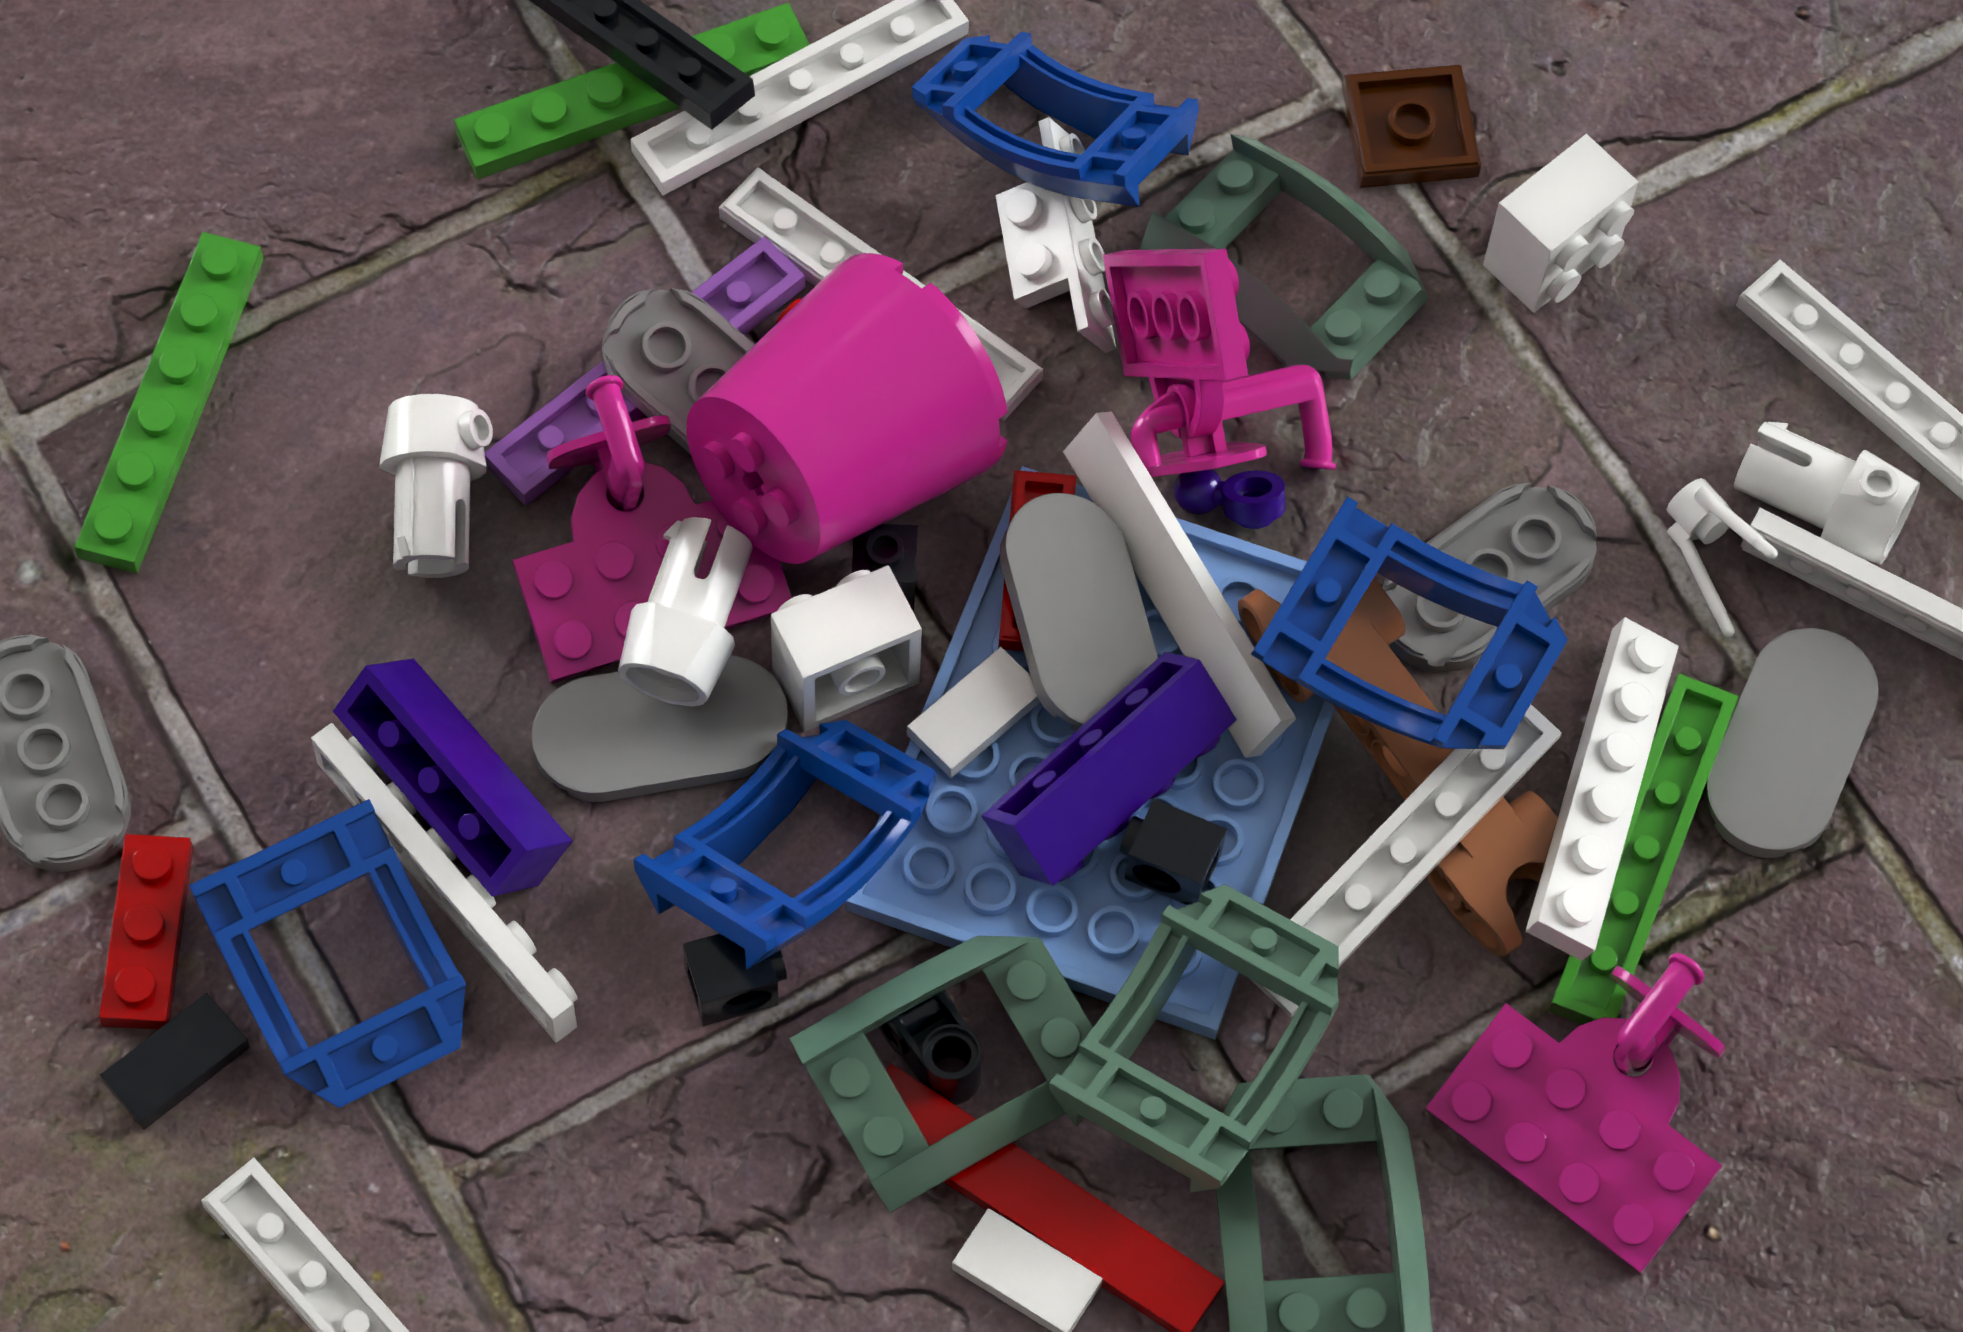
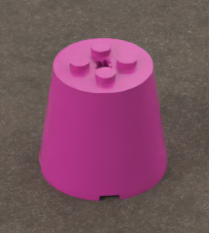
(848, 413)

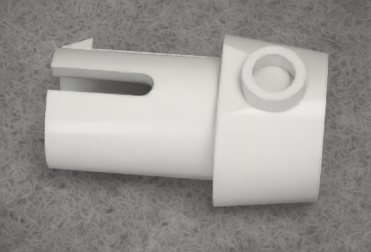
(434, 452)
(1853, 501)
(679, 636)

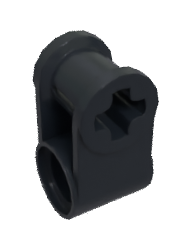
(933, 1033)

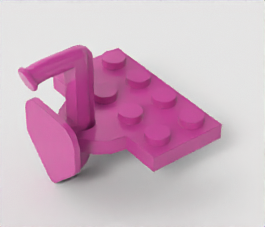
(1185, 334)
(586, 588)
(1580, 1126)

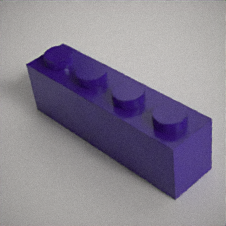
(1109, 769)
(452, 776)

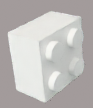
(1561, 224)
(845, 647)

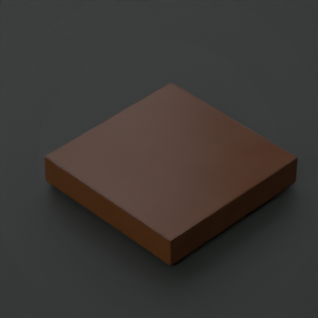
(1411, 126)

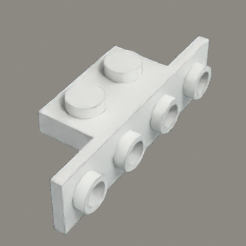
(1055, 247)

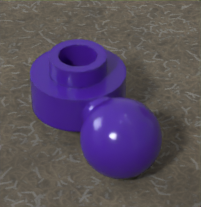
(1247, 497)

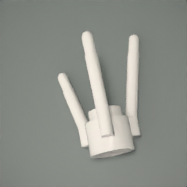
(1706, 516)

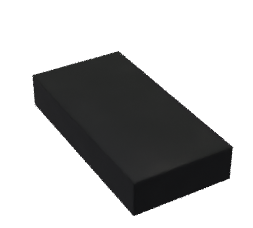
(175, 1061)

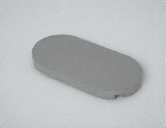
(669, 352)
(1513, 535)
(1075, 604)
(1791, 742)
(618, 743)
(58, 768)

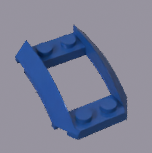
(1126, 123)
(1333, 585)
(704, 867)
(298, 873)

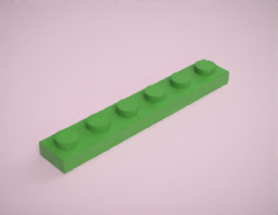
(610, 97)
(169, 403)
(1662, 815)

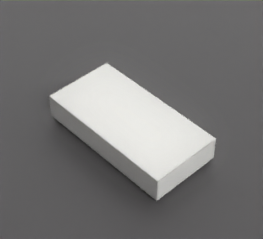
(974, 712)
(1026, 1273)

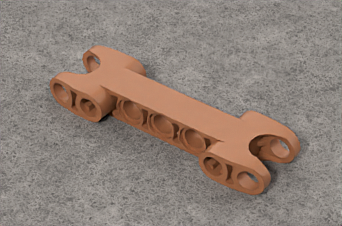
(1502, 846)

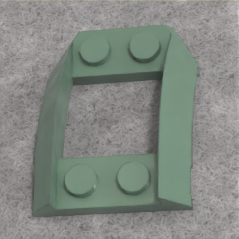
(1358, 321)
(870, 1105)
(1326, 1114)
(1160, 1116)

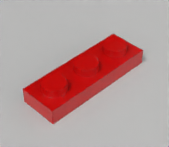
(146, 932)

